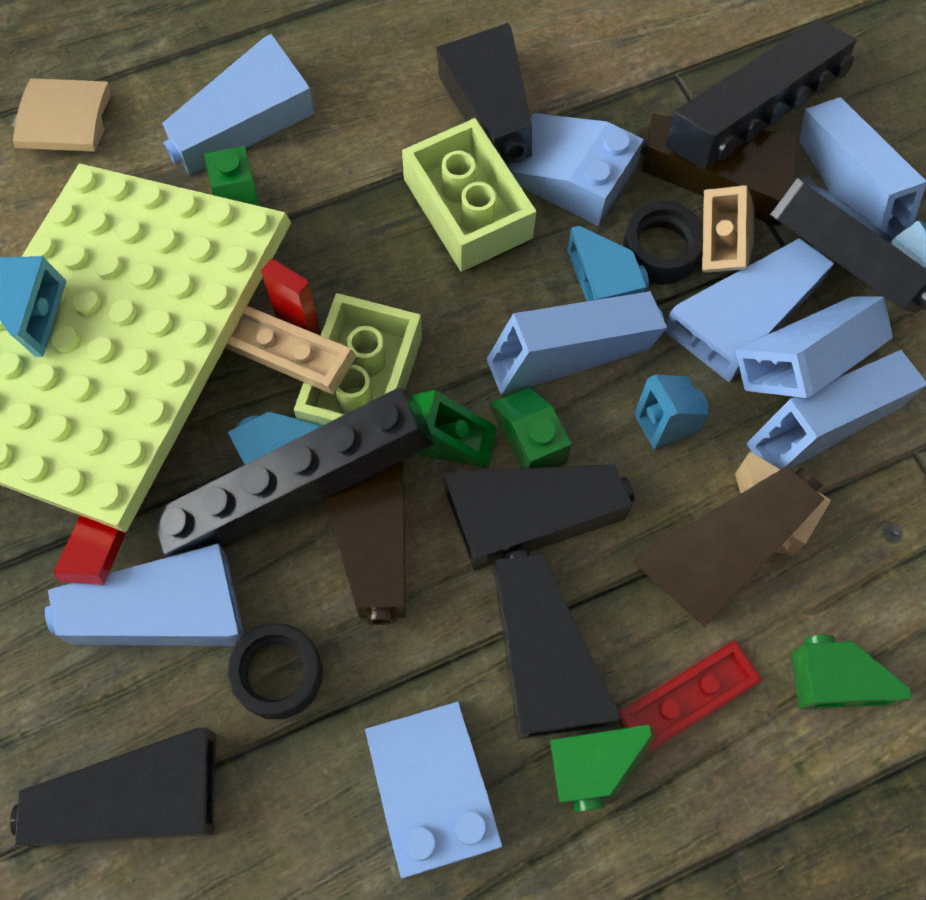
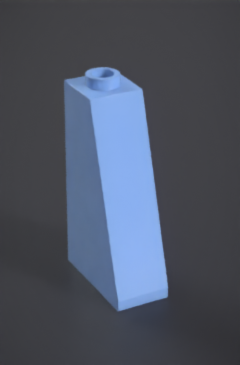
(239, 107)
(861, 166)
(747, 305)
(572, 338)
(816, 348)
(837, 411)
(156, 603)

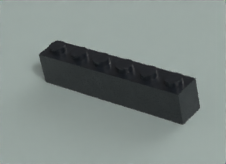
(760, 94)
(295, 475)

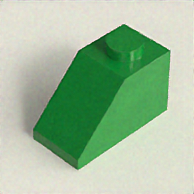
(232, 175)
(532, 429)
(457, 432)
(842, 676)
(598, 764)

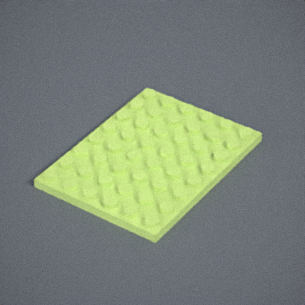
(137, 332)

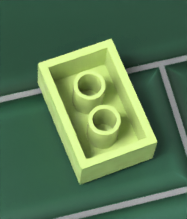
(468, 194)
(385, 353)

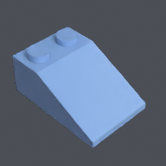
(578, 164)
(431, 790)

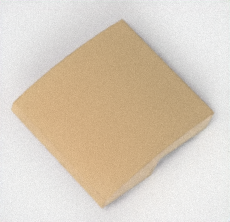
(61, 115)

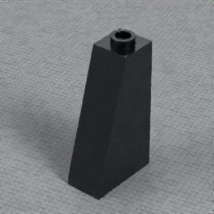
(488, 85)
(854, 244)
(533, 506)
(547, 659)
(130, 797)

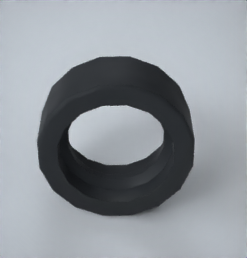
(673, 217)
(249, 645)

